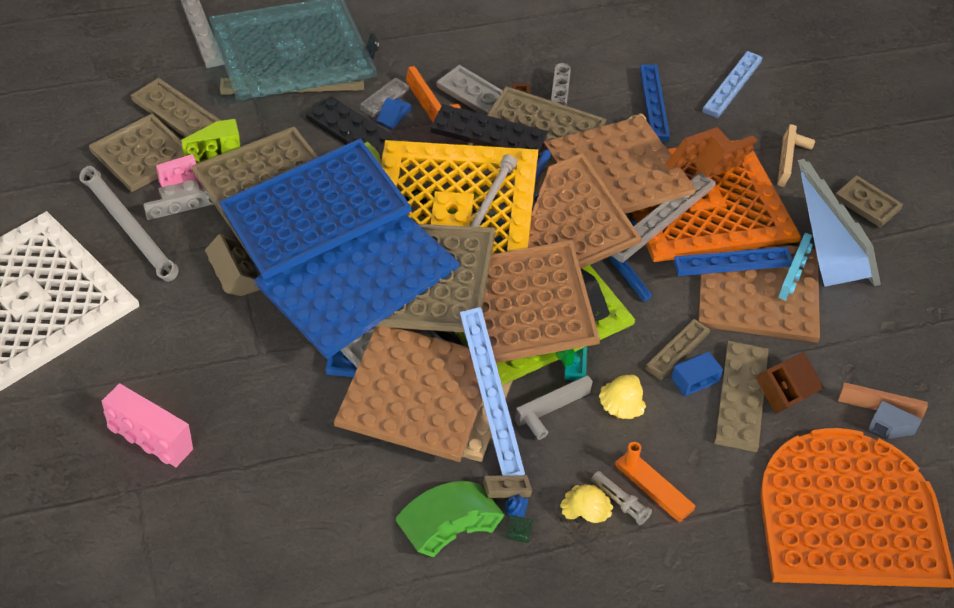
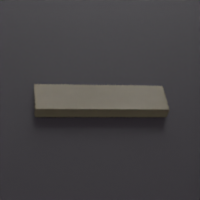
(677, 349)

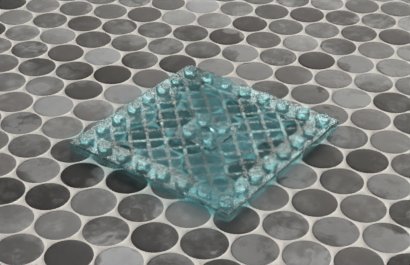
(290, 47)

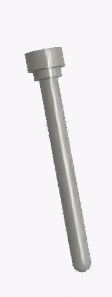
(507, 164)

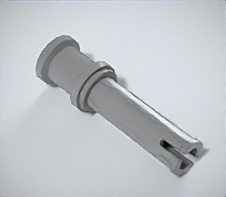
(628, 503)

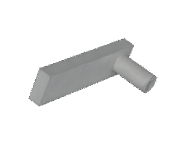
(530, 412)

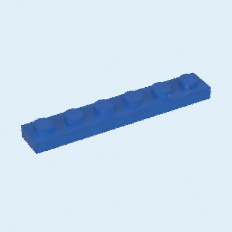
(654, 101)
(732, 261)

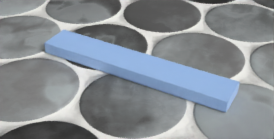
(732, 84)

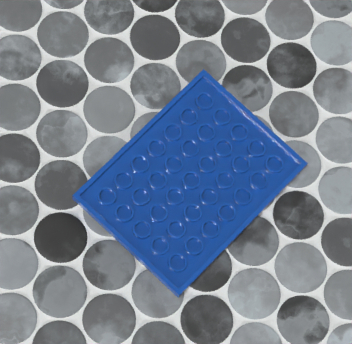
(314, 208)
(358, 283)

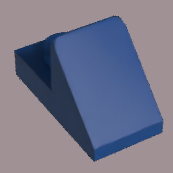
(393, 112)

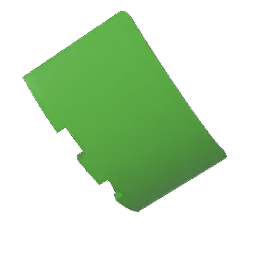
(445, 511)

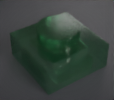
(519, 529)

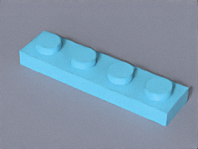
(794, 272)

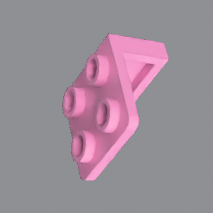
(177, 171)

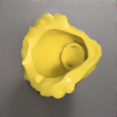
(623, 397)
(586, 502)

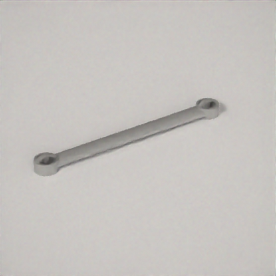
(129, 224)

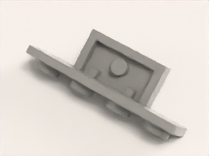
(177, 199)

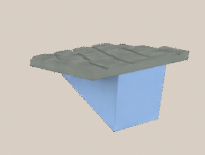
(840, 243)

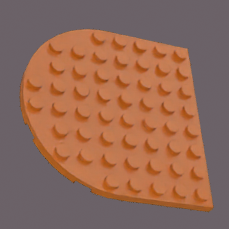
(852, 514)

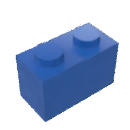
(696, 373)

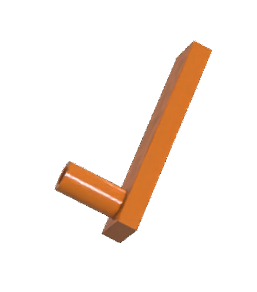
(423, 93)
(653, 483)

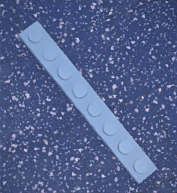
(492, 392)

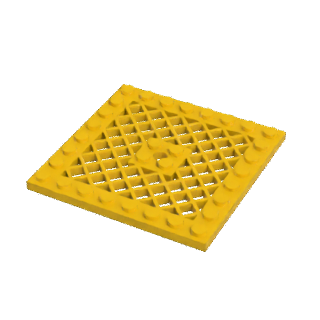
(400, 154)

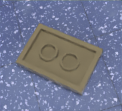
(868, 201)

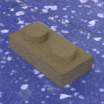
(507, 486)

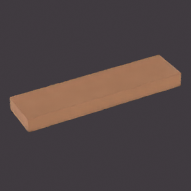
(872, 399)

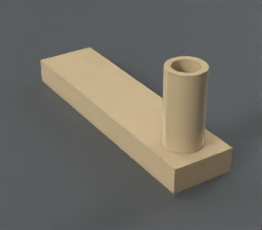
(789, 140)

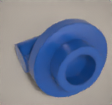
(516, 506)

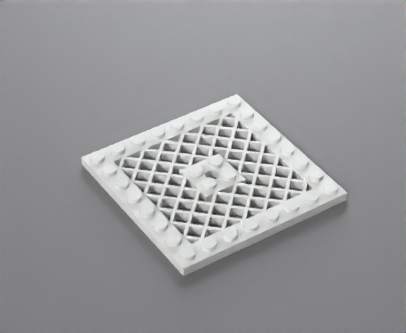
(22, 239)

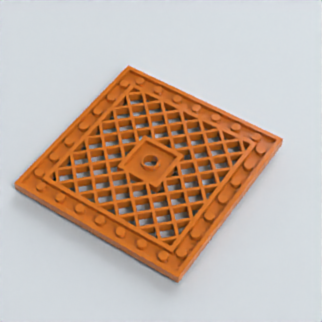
(779, 226)

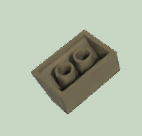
(232, 265)

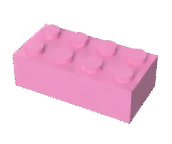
(147, 425)

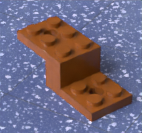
(711, 152)

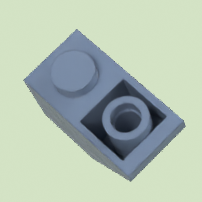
(893, 422)

